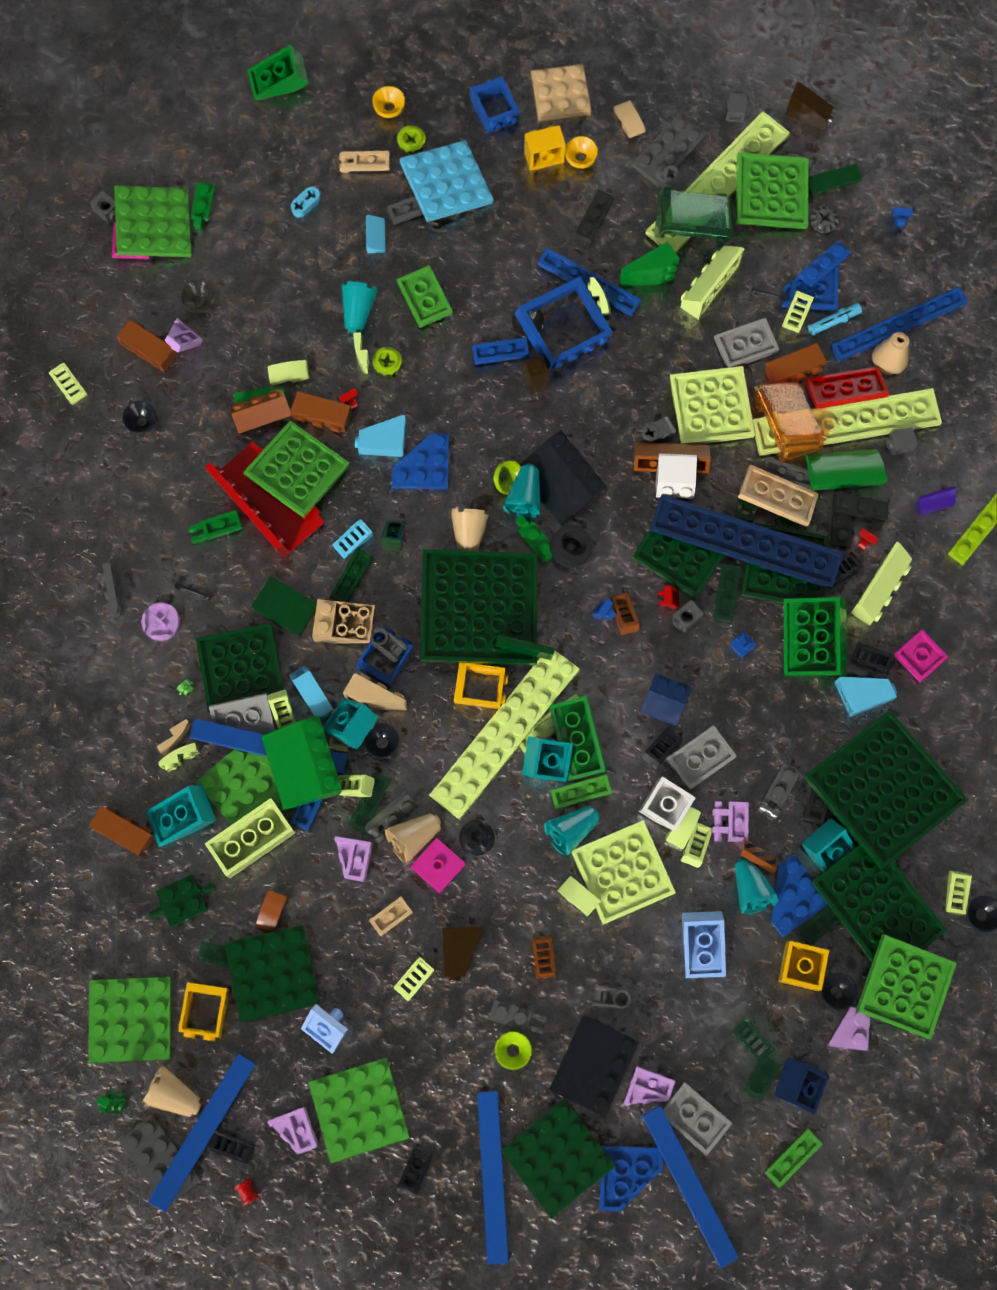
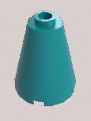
(357, 304)
(524, 493)
(571, 828)
(753, 887)

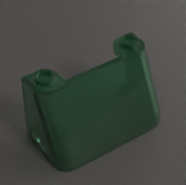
(693, 215)

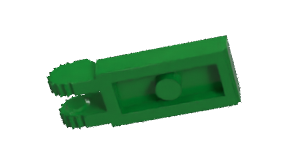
(216, 526)

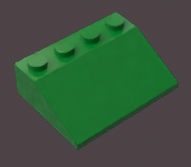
(815, 637)
(301, 763)

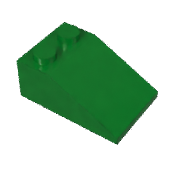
(278, 74)
(651, 269)

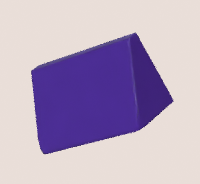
(936, 500)

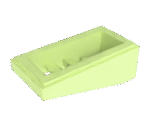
(786, 324)
(60, 374)
(279, 700)
(364, 789)
(691, 855)
(950, 891)
(424, 965)

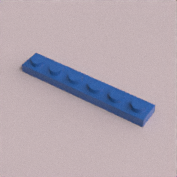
(569, 271)

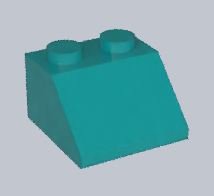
(350, 723)
(547, 759)
(828, 844)

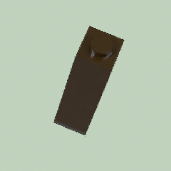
(809, 107)
(535, 374)
(458, 950)

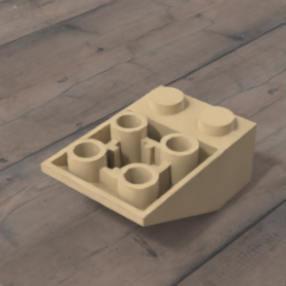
(342, 622)
(373, 695)

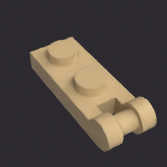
(364, 161)

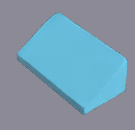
(375, 234)

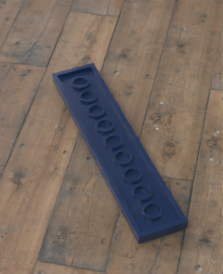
(746, 541)

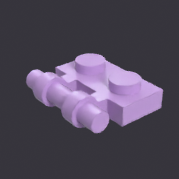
(737, 821)

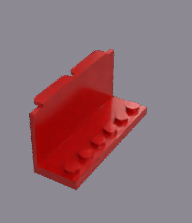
(274, 519)

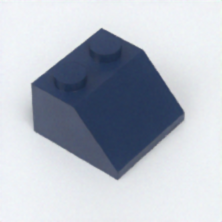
(665, 699)
(801, 1085)

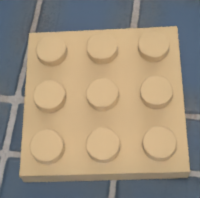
(560, 92)

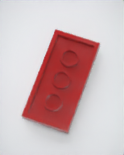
(847, 387)

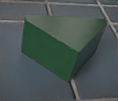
(393, 535)

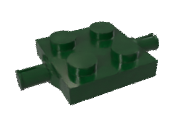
(182, 901)

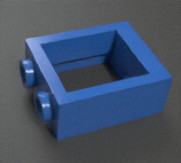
(488, 90)
(376, 674)

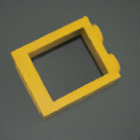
(482, 669)
(184, 1020)

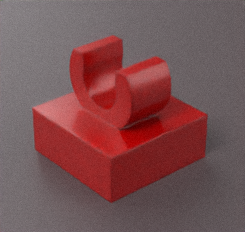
(348, 398)
(867, 537)
(671, 597)

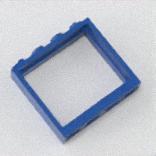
(522, 315)

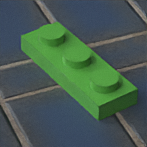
(581, 792)
(793, 1158)

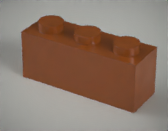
(146, 345)
(796, 365)
(260, 410)
(321, 412)
(122, 830)

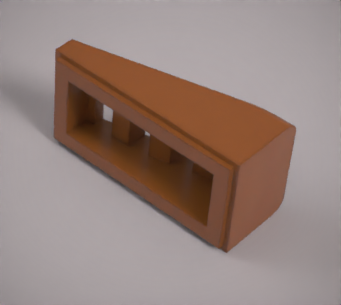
(625, 625)
(545, 974)

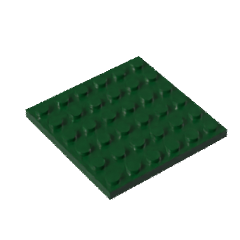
(472, 601)
(885, 789)

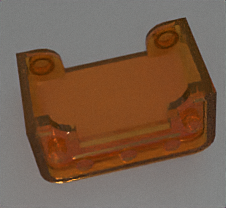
(789, 419)

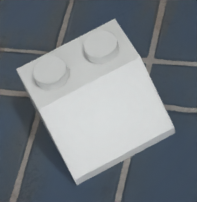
(676, 475)
(667, 804)

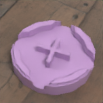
(160, 621)

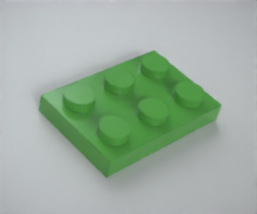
(424, 296)

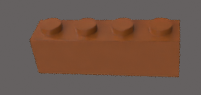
(646, 455)

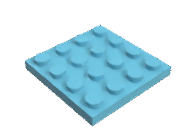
(446, 181)

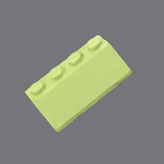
(712, 280)
(882, 584)
(249, 838)

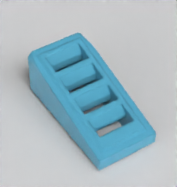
(356, 544)

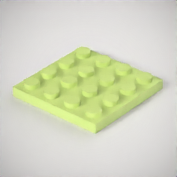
(712, 406)
(623, 872)

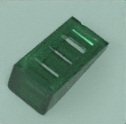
(758, 1035)

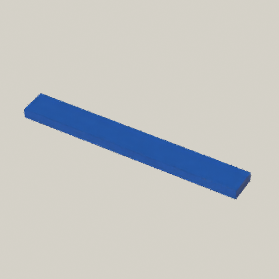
(899, 323)
(243, 740)
(201, 1133)
(492, 1177)
(690, 1187)

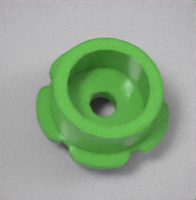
(186, 687)

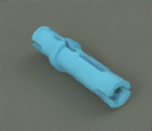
(834, 319)

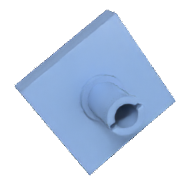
(325, 1027)

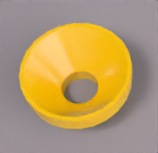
(385, 96)
(584, 146)

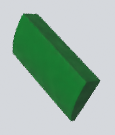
(846, 469)
(576, 725)

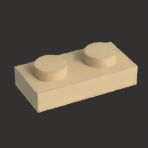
(390, 916)

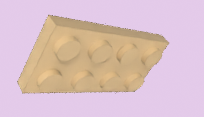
(778, 495)

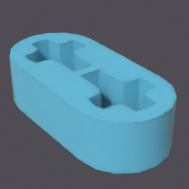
(306, 202)

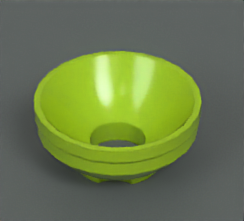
(510, 470)
(524, 1050)

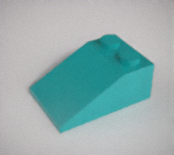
(180, 815)

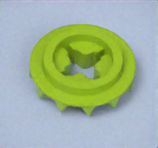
(412, 132)
(381, 355)

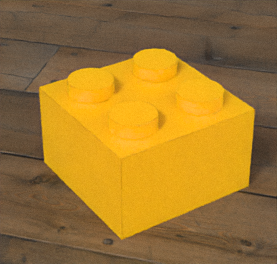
(544, 147)
(803, 966)

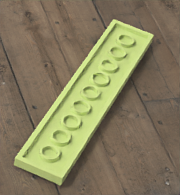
(760, 137)
(863, 419)
(503, 734)

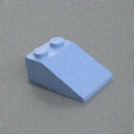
(704, 944)

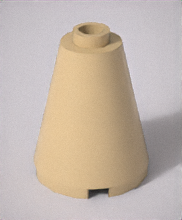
(892, 354)
(469, 528)
(412, 835)
(171, 1094)

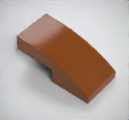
(270, 912)

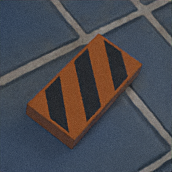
(758, 856)

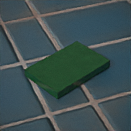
(284, 606)

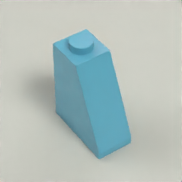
(383, 438)
(311, 692)
(864, 693)

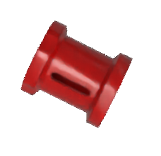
(246, 1192)

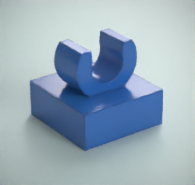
(901, 215)
(603, 610)
(743, 644)

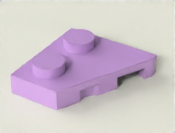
(182, 337)
(354, 857)
(852, 1031)
(648, 1087)
(296, 1130)

